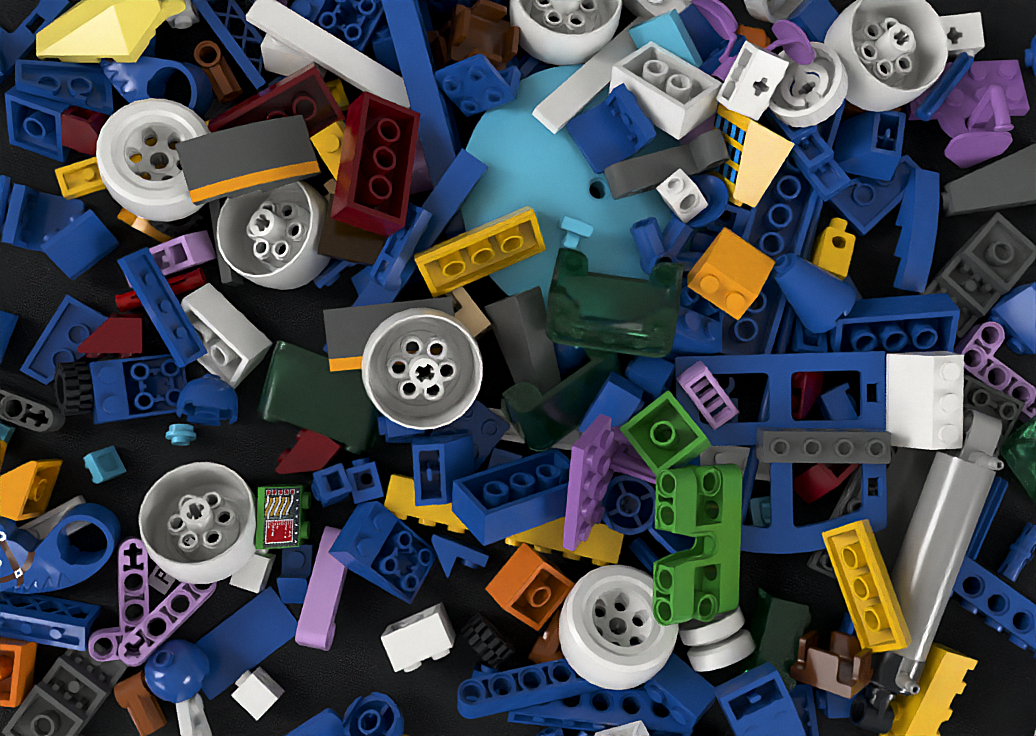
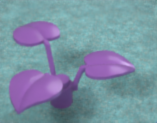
(723, 22)

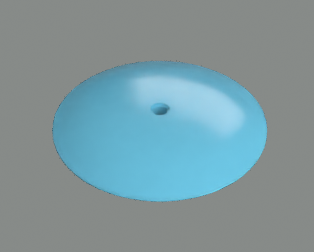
(554, 179)

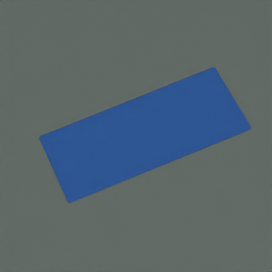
(245, 640)

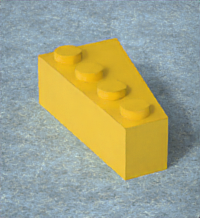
(938, 685)

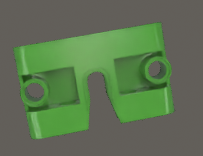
(704, 579)

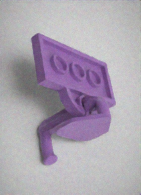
(978, 107)
(592, 465)

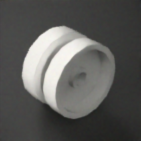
(717, 641)

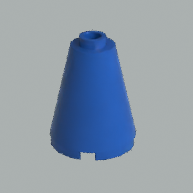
(813, 292)

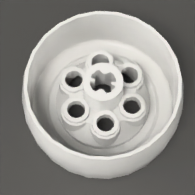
(563, 41)
(906, 42)
(125, 134)
(260, 219)
(419, 408)
(184, 496)
(605, 656)

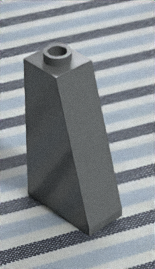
(996, 186)
(522, 336)

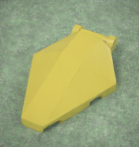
(105, 30)

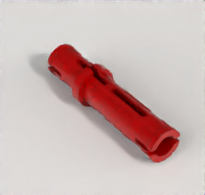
(178, 285)

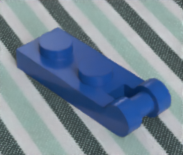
(399, 249)

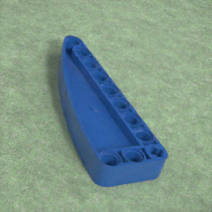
(437, 126)

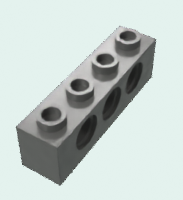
(823, 445)

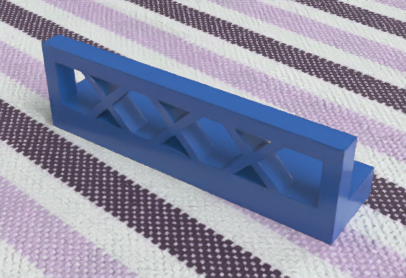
(230, 43)
(162, 306)
(47, 628)

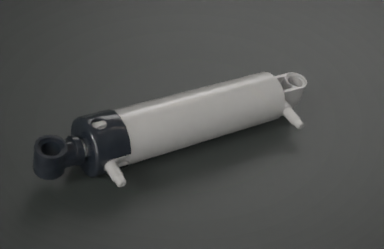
(931, 563)

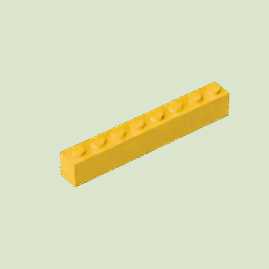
(602, 544)

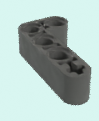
(650, 170)
(30, 408)

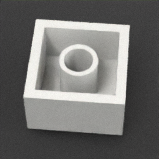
(419, 638)

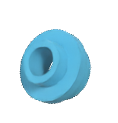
(181, 434)

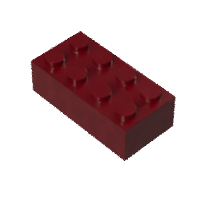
(297, 94)
(376, 165)

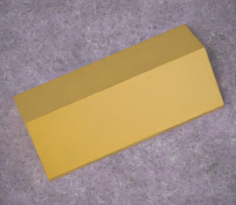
(480, 251)
(867, 587)

